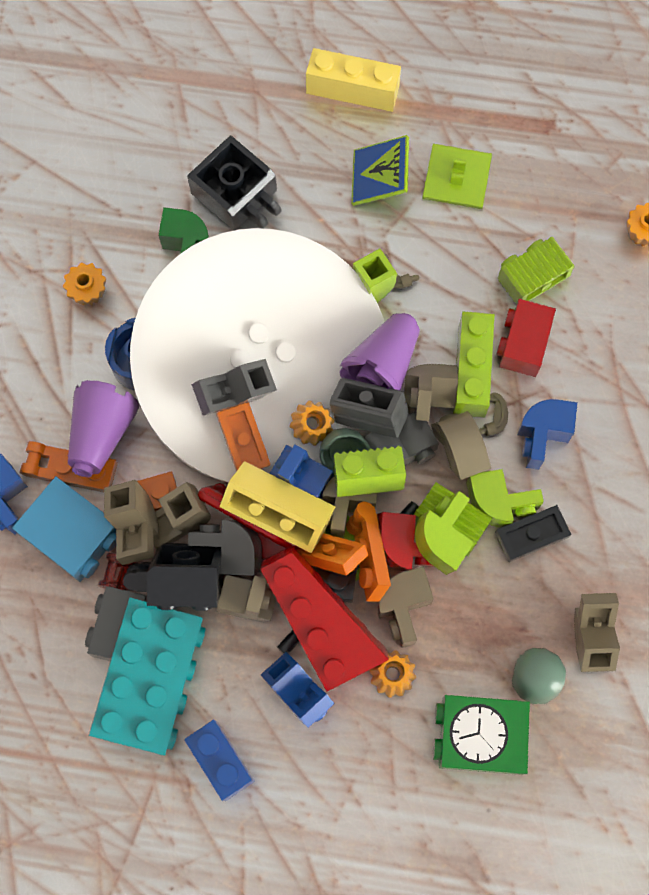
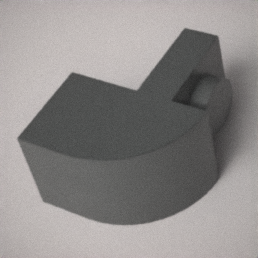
(234, 388)
(239, 546)

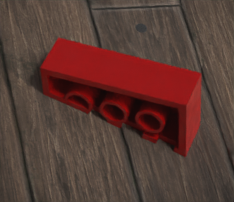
(326, 628)

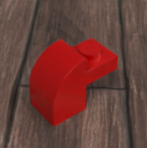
(398, 540)

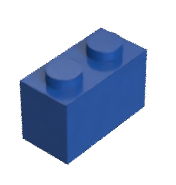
(219, 760)

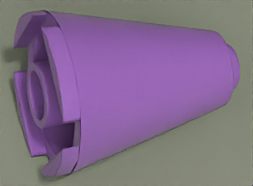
(384, 354)
(97, 425)

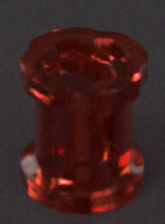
(108, 579)

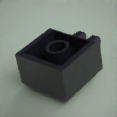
(235, 185)
(179, 577)

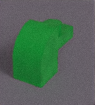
(181, 229)

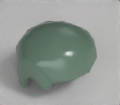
(339, 441)
(538, 676)

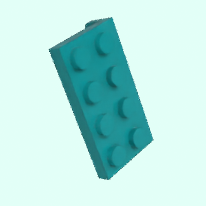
(147, 677)

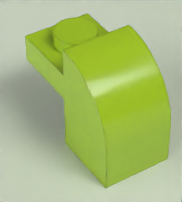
(376, 274)
(490, 495)
(438, 539)

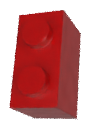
(527, 337)

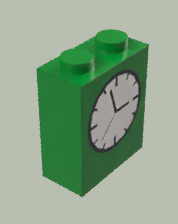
(482, 734)

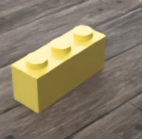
(352, 79)
(277, 506)

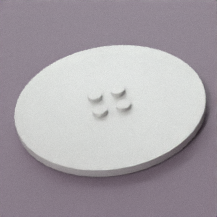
(240, 303)

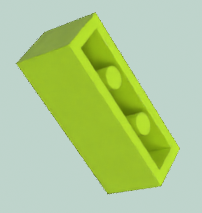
(474, 363)

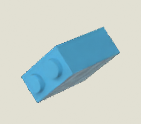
(67, 529)

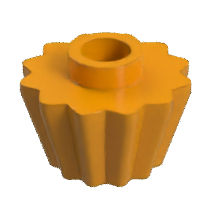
(639, 225)
(85, 284)
(315, 411)
(397, 686)

